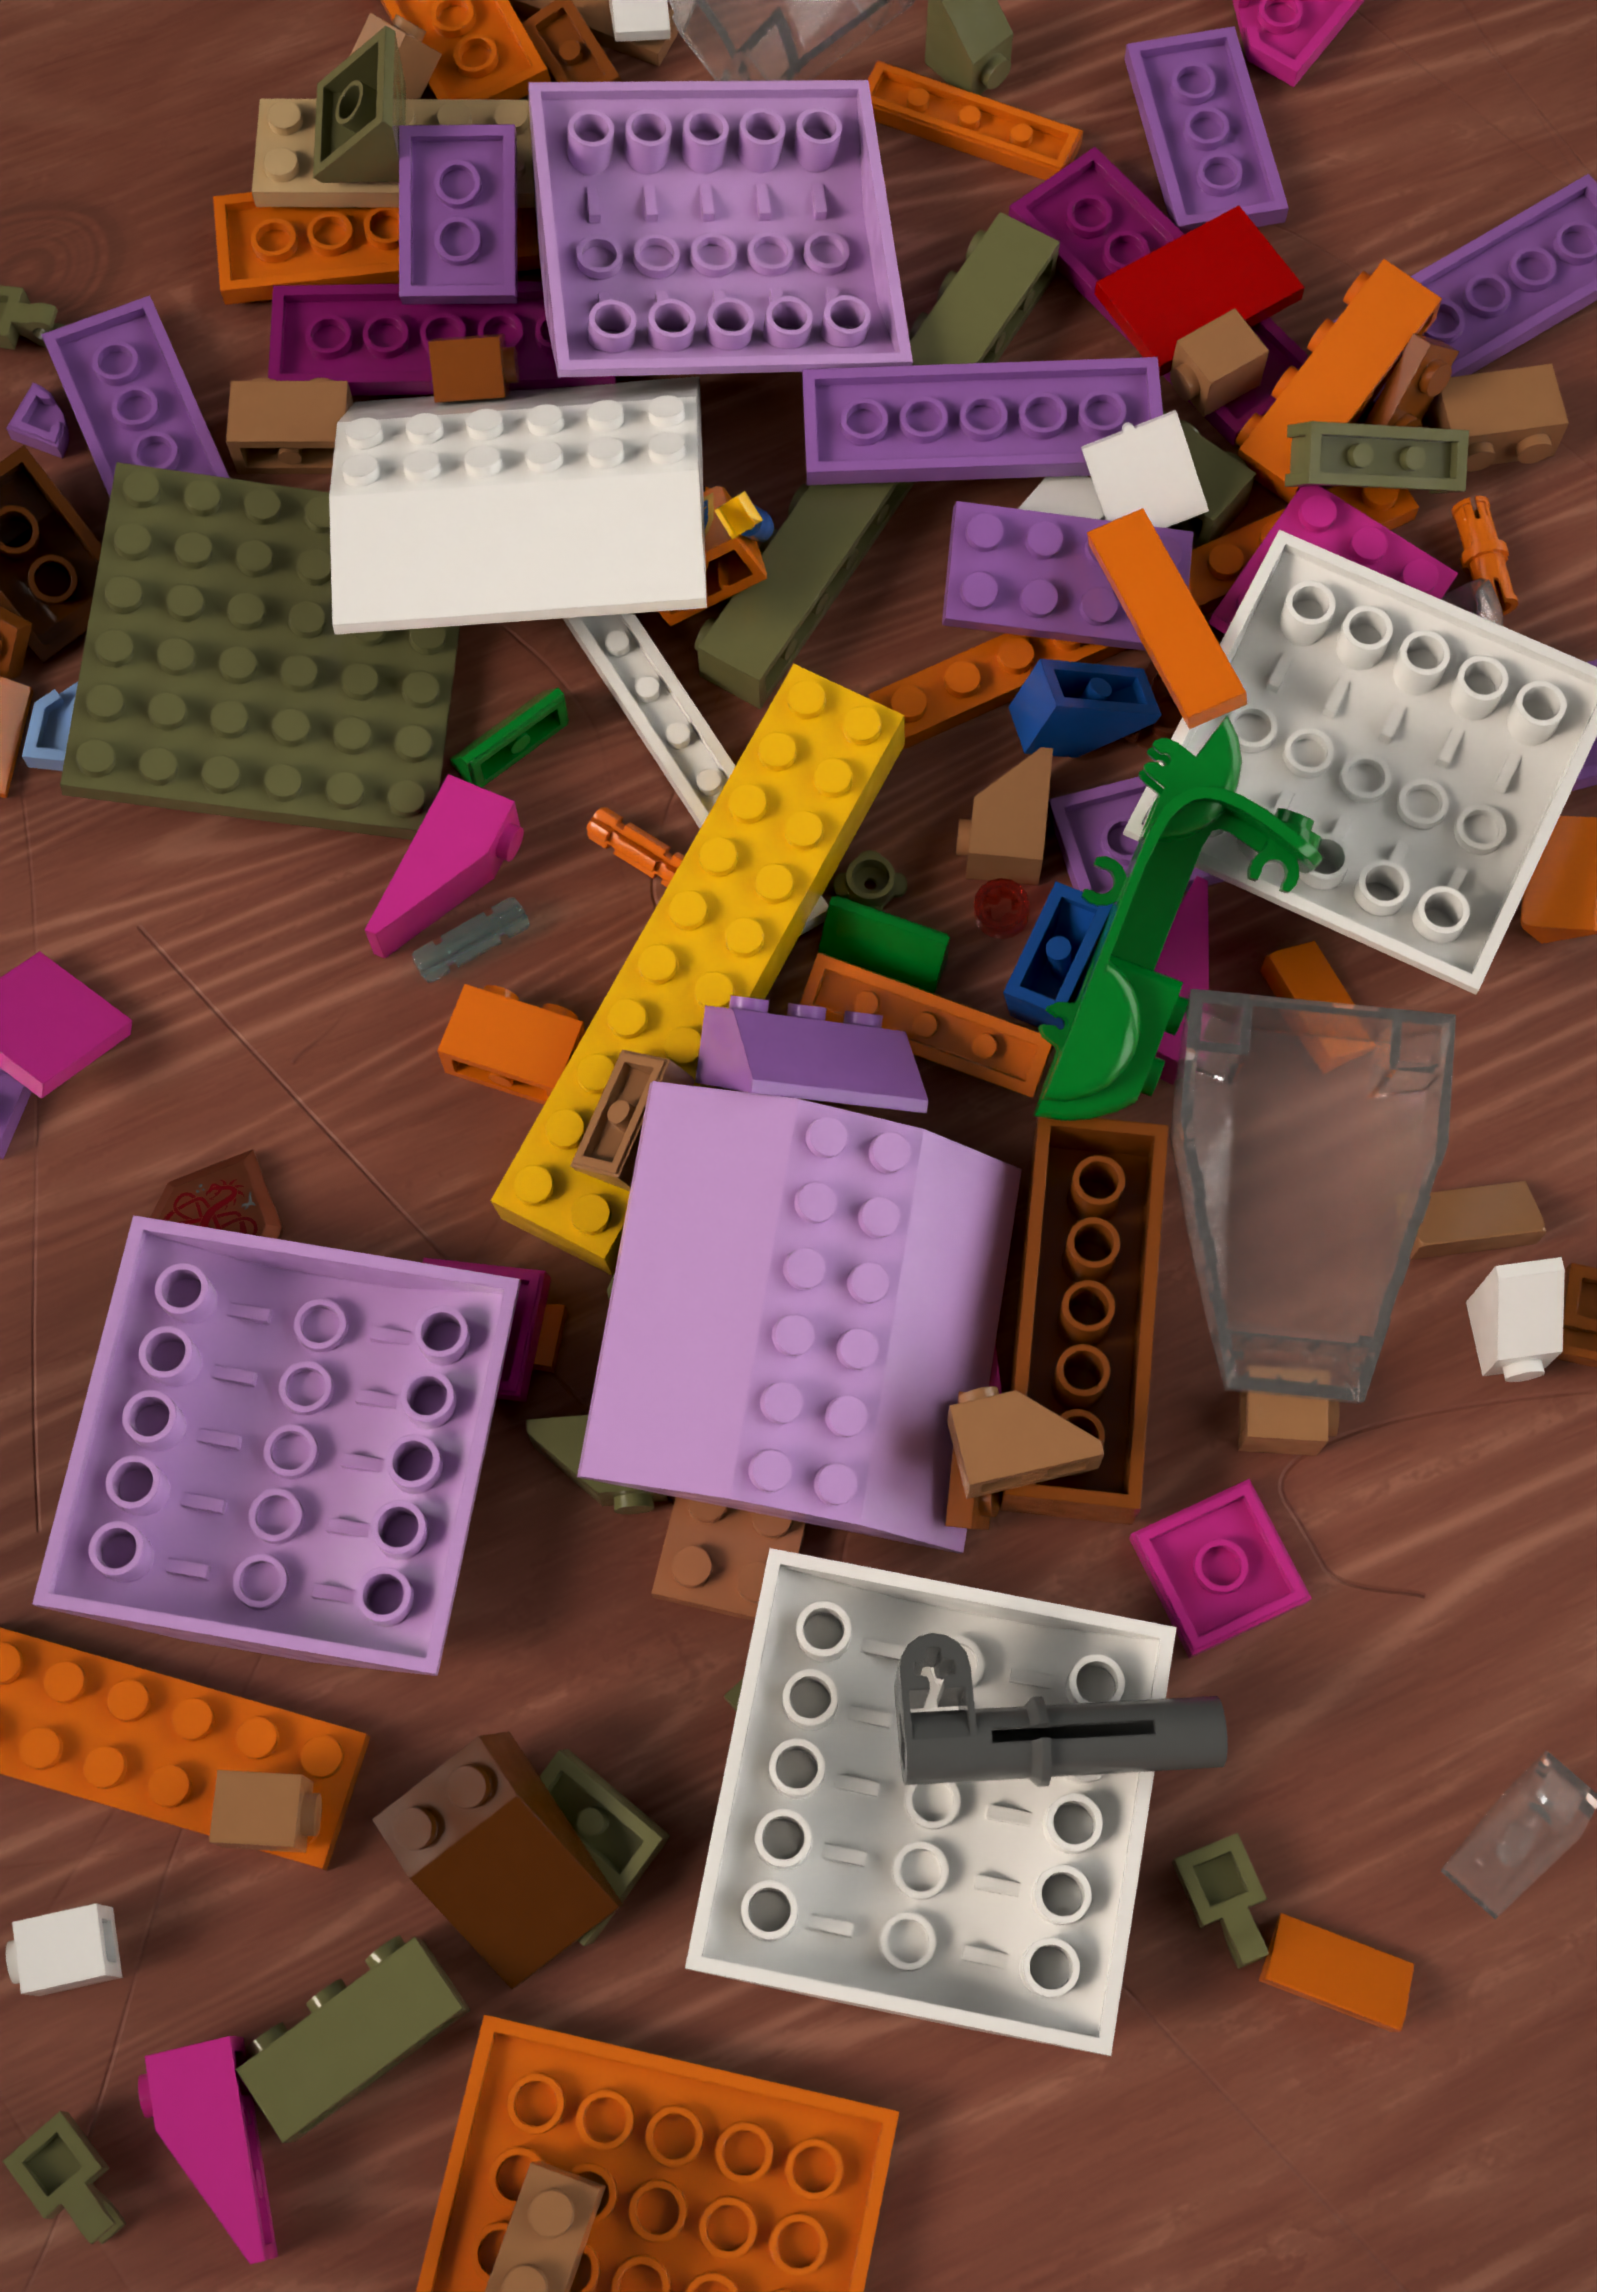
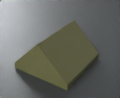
(361, 115)

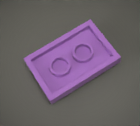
(458, 214)

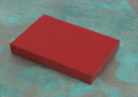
(1196, 281)

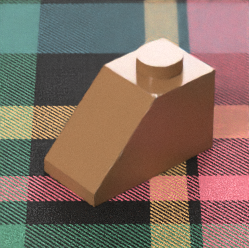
(1009, 824)
(1015, 1442)

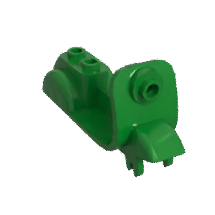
(1124, 1004)

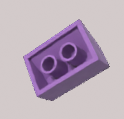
(809, 1056)

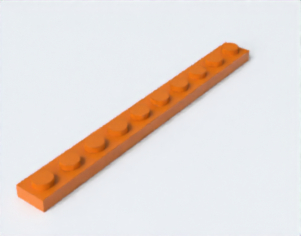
(999, 667)

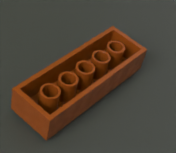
(1091, 1304)

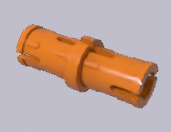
(1483, 552)

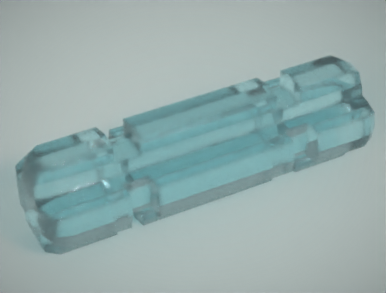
(470, 939)

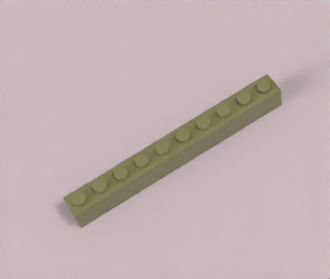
(838, 523)

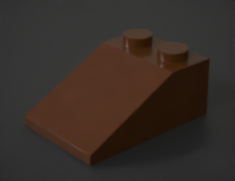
(44, 556)
(498, 1857)

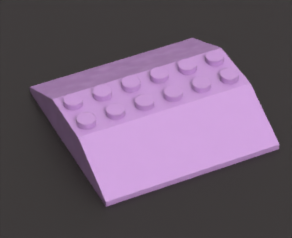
(714, 228)
(798, 1312)
(280, 1448)

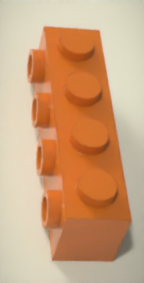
(1344, 370)

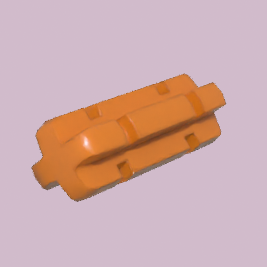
(633, 845)

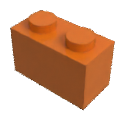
(509, 1042)

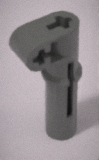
(1041, 1738)

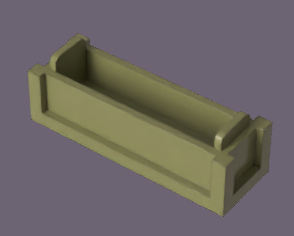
(1378, 456)

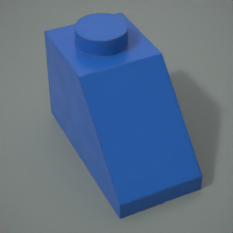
(1081, 706)
(1055, 956)

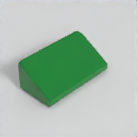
(512, 738)
(884, 943)

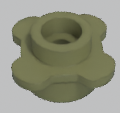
(875, 868)

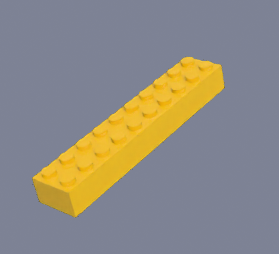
(711, 936)

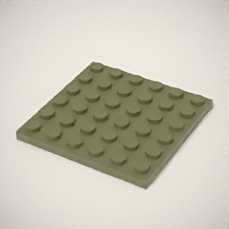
(222, 672)

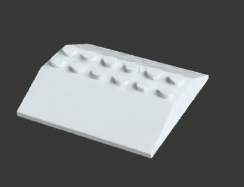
(518, 507)
(1413, 745)
(924, 1899)

